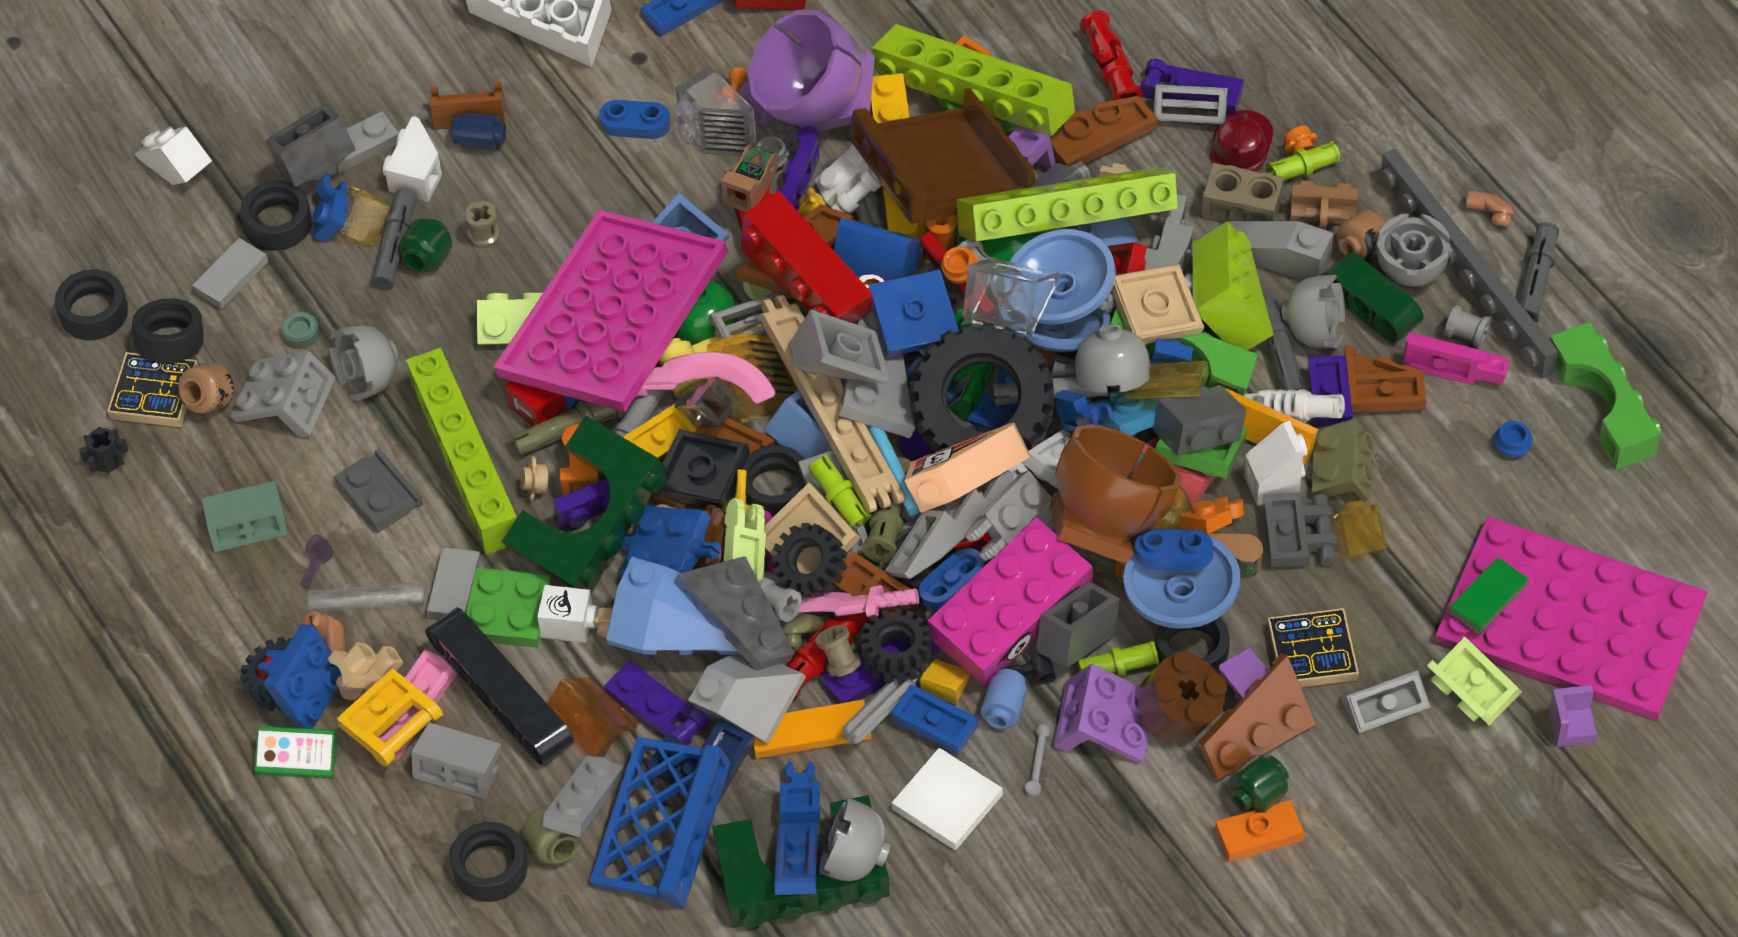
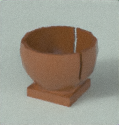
(1096, 499)

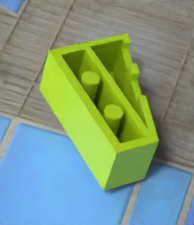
(1229, 288)

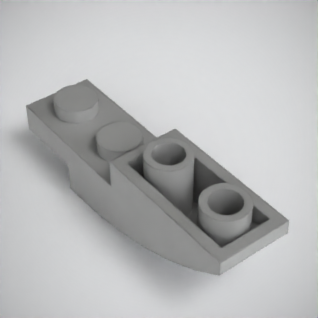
(1176, 240)

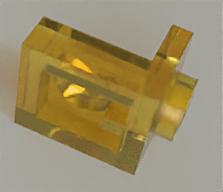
(1361, 528)

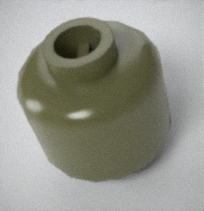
(545, 843)

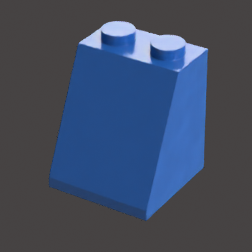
(877, 250)

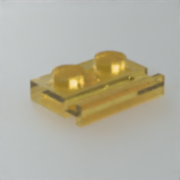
(1172, 380)

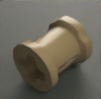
(481, 219)
(838, 650)

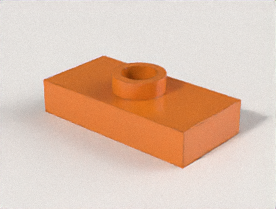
(1259, 832)

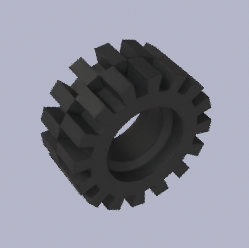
(791, 548)
(895, 628)

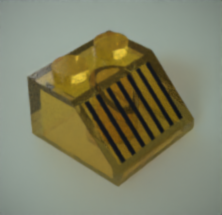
(764, 356)

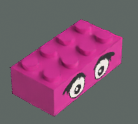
(1002, 604)

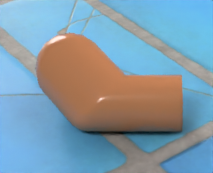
(1491, 203)
(328, 628)

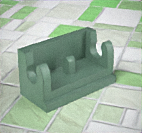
(244, 516)

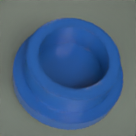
(1513, 439)

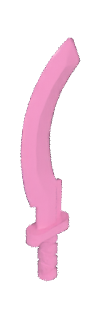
(710, 365)
(846, 604)

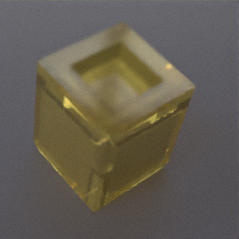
(364, 215)

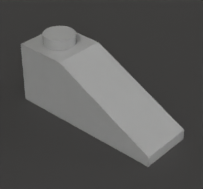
(1288, 247)

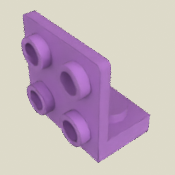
(1104, 711)

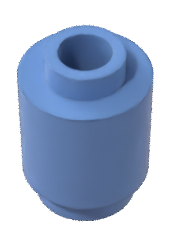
(1004, 699)

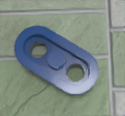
(634, 120)
(1174, 549)
(950, 578)

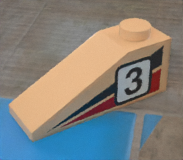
(964, 466)

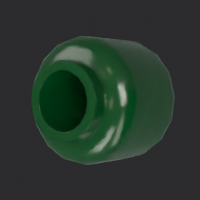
(425, 245)
(1259, 783)

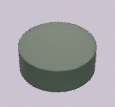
(300, 330)

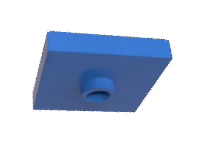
(912, 312)

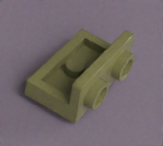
(1343, 460)

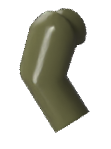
(803, 625)

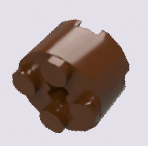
(1180, 697)

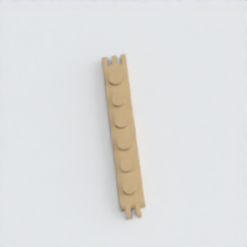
(823, 395)

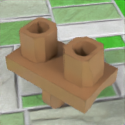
(1323, 204)

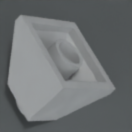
(838, 349)
(747, 696)

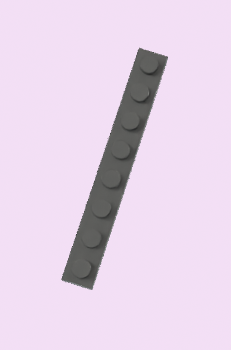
(1472, 268)

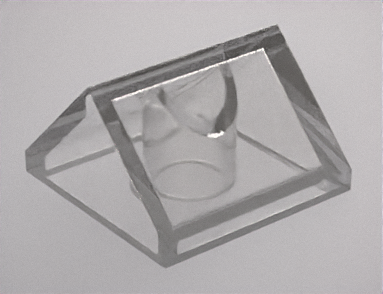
(1007, 294)

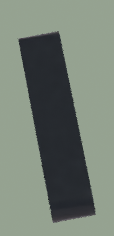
(499, 686)

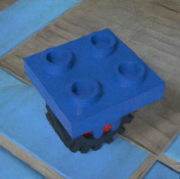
(293, 676)

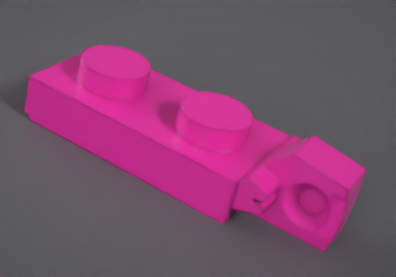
(1453, 360)

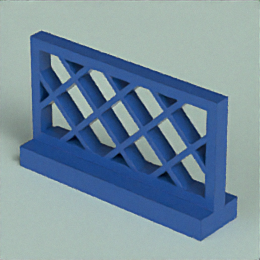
(692, 829)

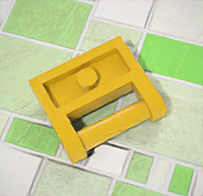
(381, 708)

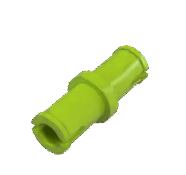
(1304, 161)
(839, 492)
(1123, 660)

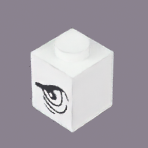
(566, 613)

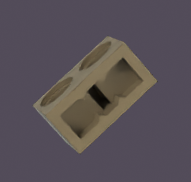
(1241, 195)

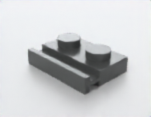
(378, 490)

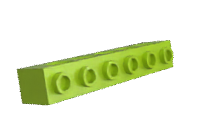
(948, 69)
(1066, 204)
(462, 448)

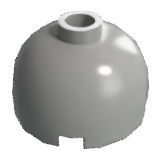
(1413, 250)
(1315, 310)
(1112, 359)
(363, 360)
(854, 843)

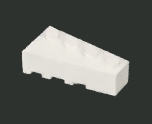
(560, 25)

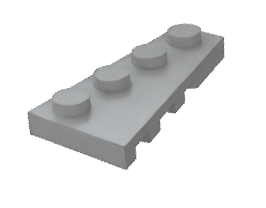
(878, 403)

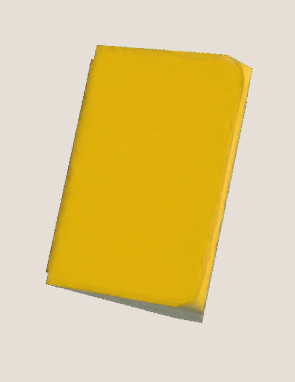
(944, 681)

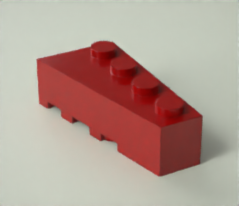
(802, 261)

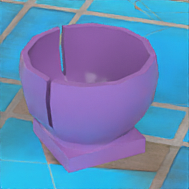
(812, 80)

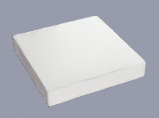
(947, 799)

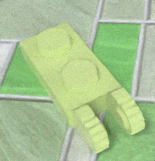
(745, 536)

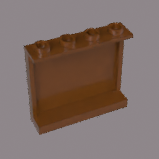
(940, 157)

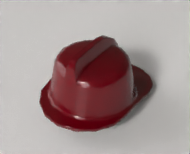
(1242, 140)

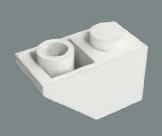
(173, 154)
(413, 162)
(1276, 463)

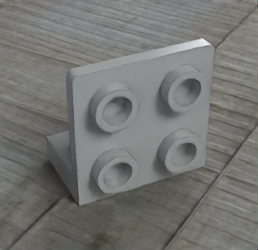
(288, 387)

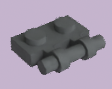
(1287, 529)

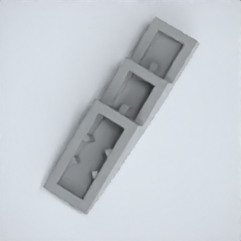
(942, 530)

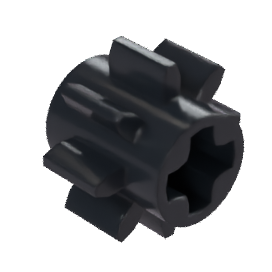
(103, 450)

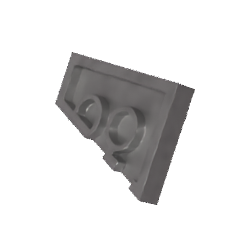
(740, 607)

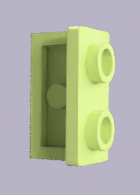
(501, 318)
(1475, 680)

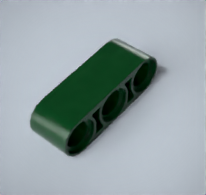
(1375, 298)

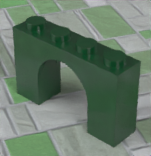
(581, 555)
(751, 885)

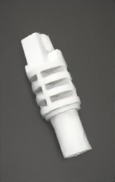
(1301, 403)

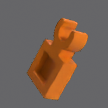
(1211, 515)

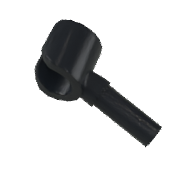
(1040, 667)

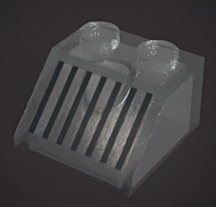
(714, 115)

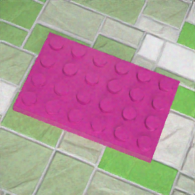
(611, 310)
(1581, 619)

